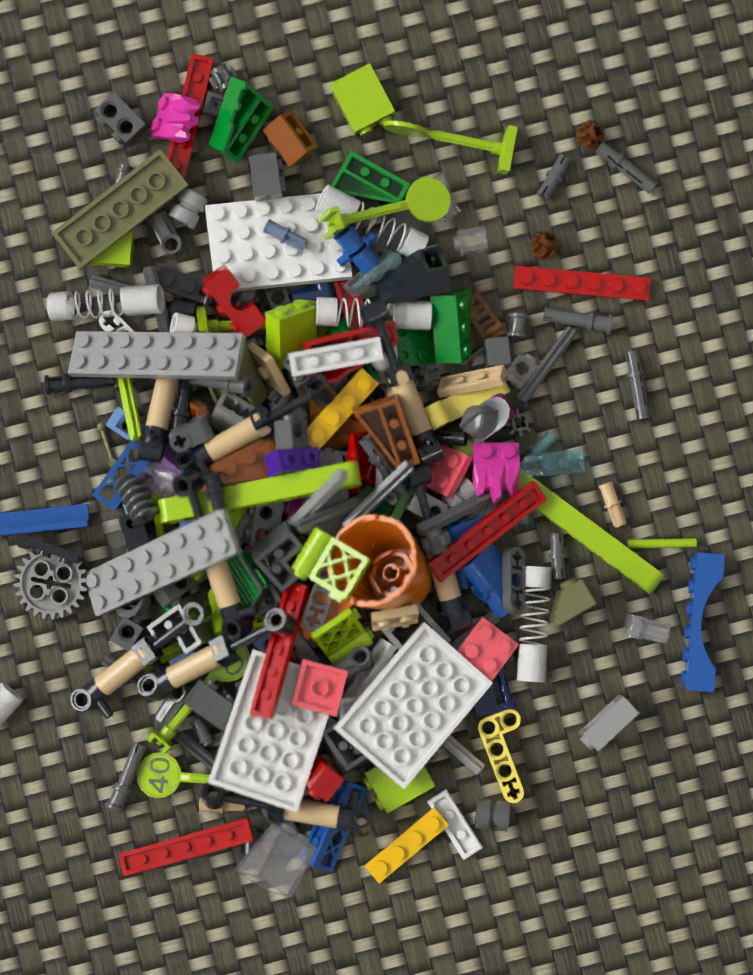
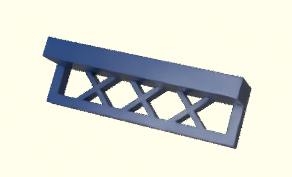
(140, 466)
(44, 520)
(322, 836)

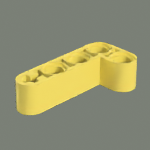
(453, 407)
(504, 757)

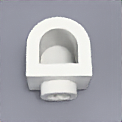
(183, 323)

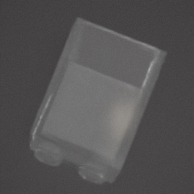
(277, 860)

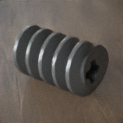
(136, 499)

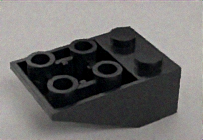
(417, 276)

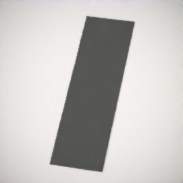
(401, 217)

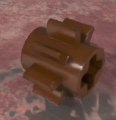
(589, 134)
(544, 245)

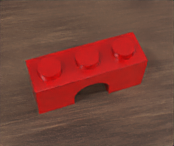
(244, 318)
(323, 779)

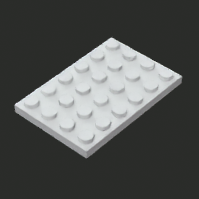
(261, 259)
(413, 705)
(268, 756)

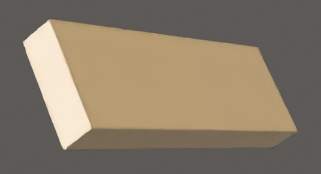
(471, 381)

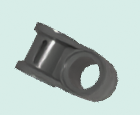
(193, 433)

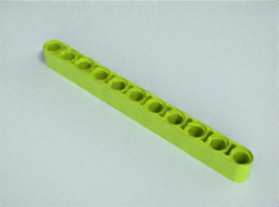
(589, 534)

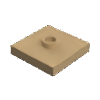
(268, 369)

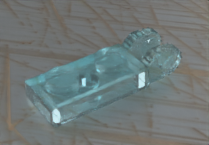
(359, 283)
(557, 462)

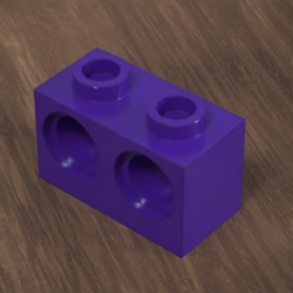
(292, 460)

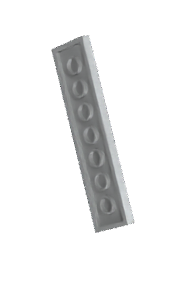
(157, 355)
(162, 562)

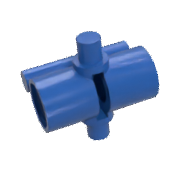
(356, 249)

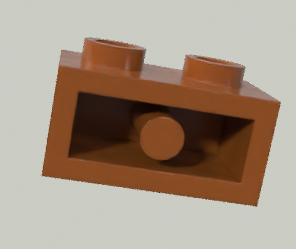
(290, 138)

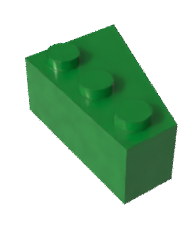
(239, 119)
(368, 180)
(452, 325)

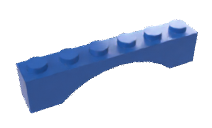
(699, 671)

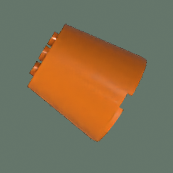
(391, 554)

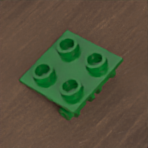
(414, 347)

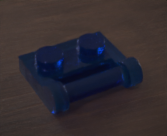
(487, 703)

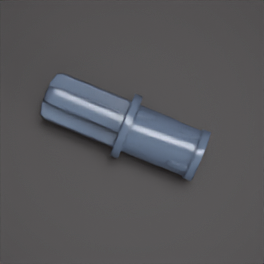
(285, 235)

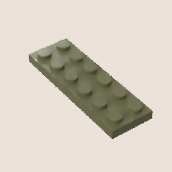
(120, 209)

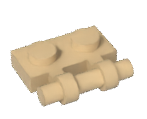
(394, 618)

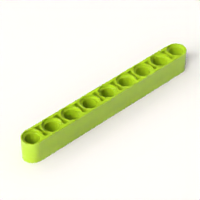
(260, 492)

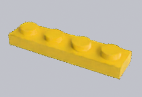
(340, 408)
(407, 844)

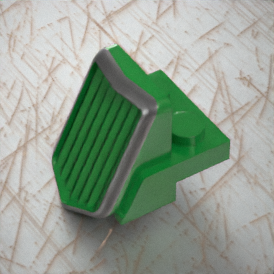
(248, 578)

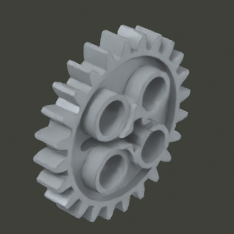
(47, 603)

